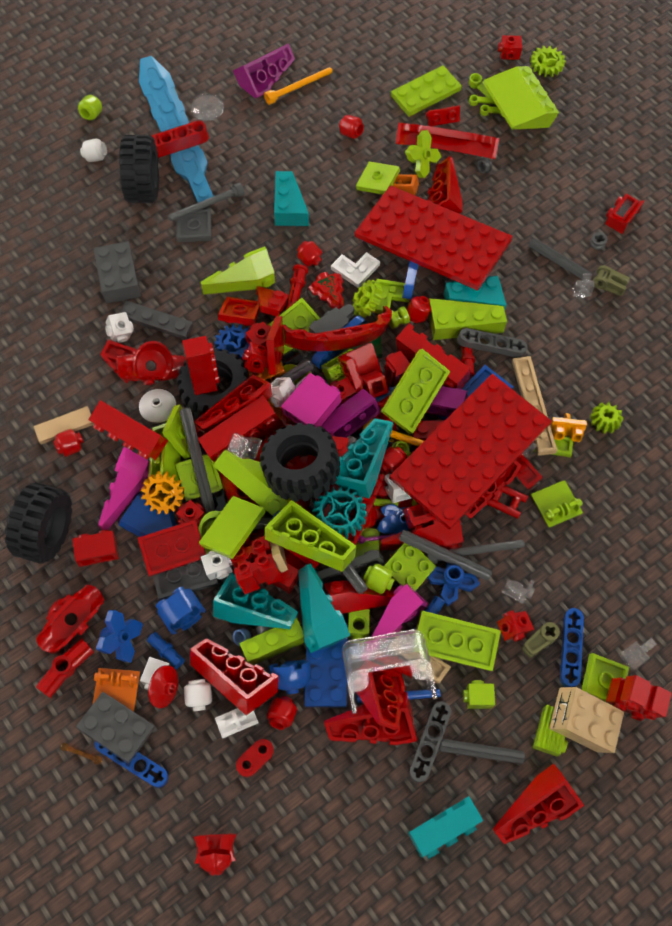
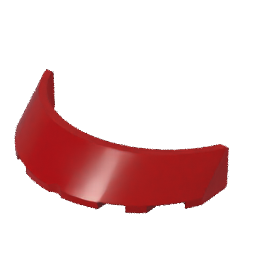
(449, 140)
(339, 338)

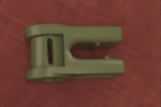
(611, 281)
(539, 640)

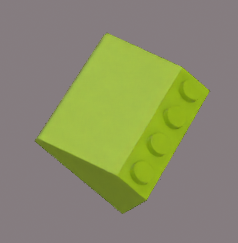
(521, 98)

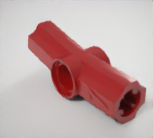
(54, 678)

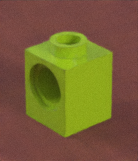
(358, 616)

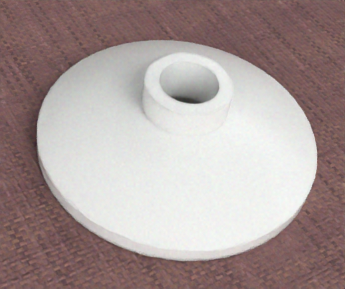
(160, 412)

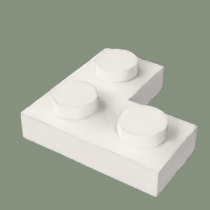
(357, 272)

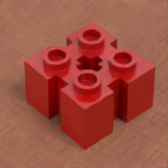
(255, 565)
(638, 698)

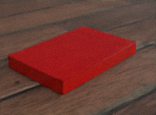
(275, 345)
(171, 547)

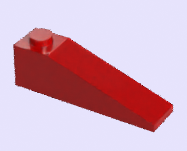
(348, 600)

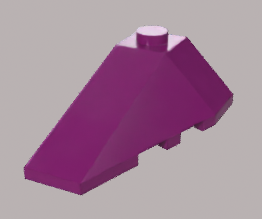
(264, 71)

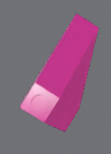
(131, 474)
(402, 608)

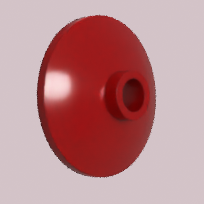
(163, 686)

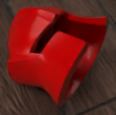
(215, 852)

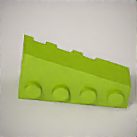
(450, 317)
(310, 537)

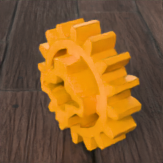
(158, 499)

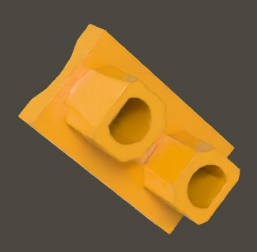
(568, 427)

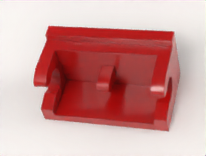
(417, 516)

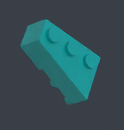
(489, 293)

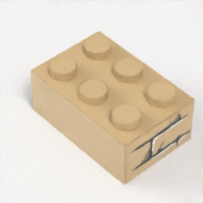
(586, 720)

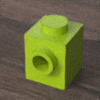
(479, 695)

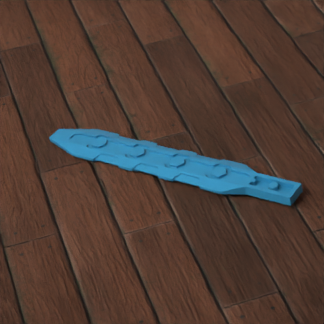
(169, 114)

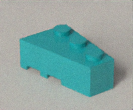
(289, 203)
(445, 828)

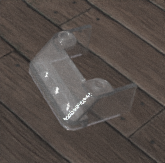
(384, 653)

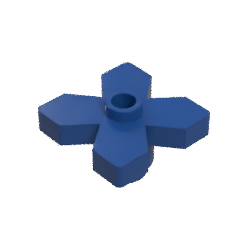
(461, 580)
(118, 635)

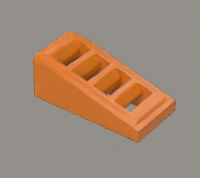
(410, 183)

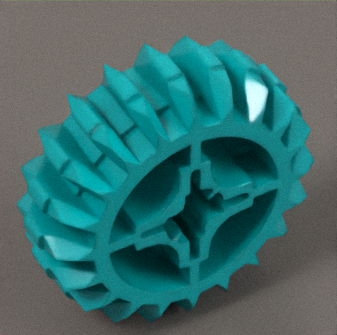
(351, 502)

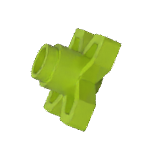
(422, 154)

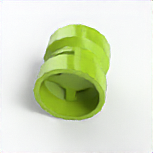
(399, 317)

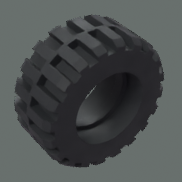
(139, 168)
(227, 366)
(303, 482)
(38, 522)

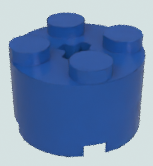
(180, 610)

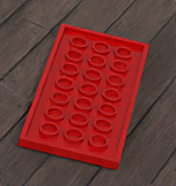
(434, 237)
(470, 451)

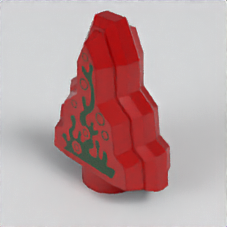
(329, 289)

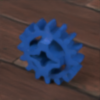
(232, 338)

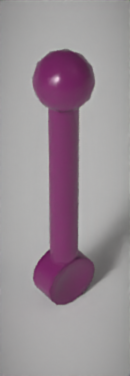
(362, 539)

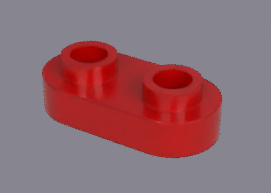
(255, 758)

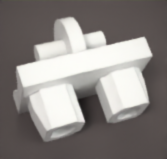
(235, 722)

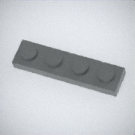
(157, 320)
(359, 564)

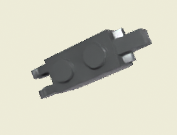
(333, 319)

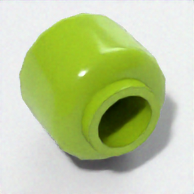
(90, 107)
(378, 578)

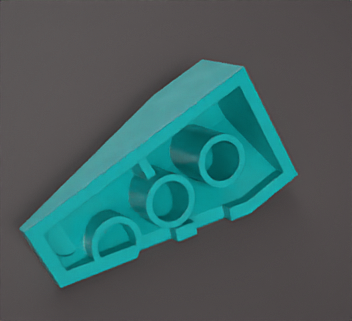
(364, 459)
(253, 608)
(320, 621)

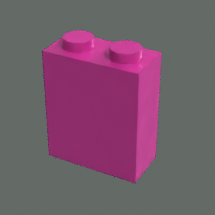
(312, 401)

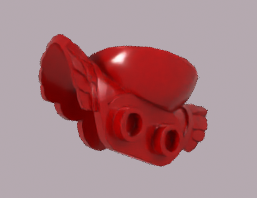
(133, 366)
(56, 632)

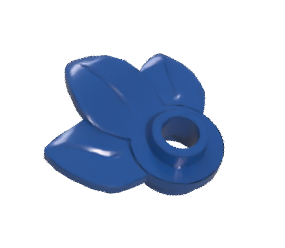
(392, 521)

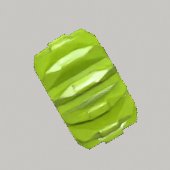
(606, 418)

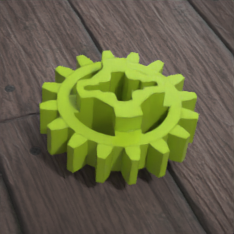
(547, 61)
(367, 298)

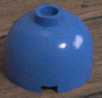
(292, 675)

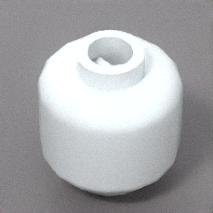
(93, 150)
(197, 694)

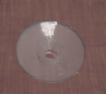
(207, 107)

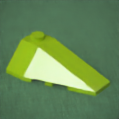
(243, 276)
(250, 479)

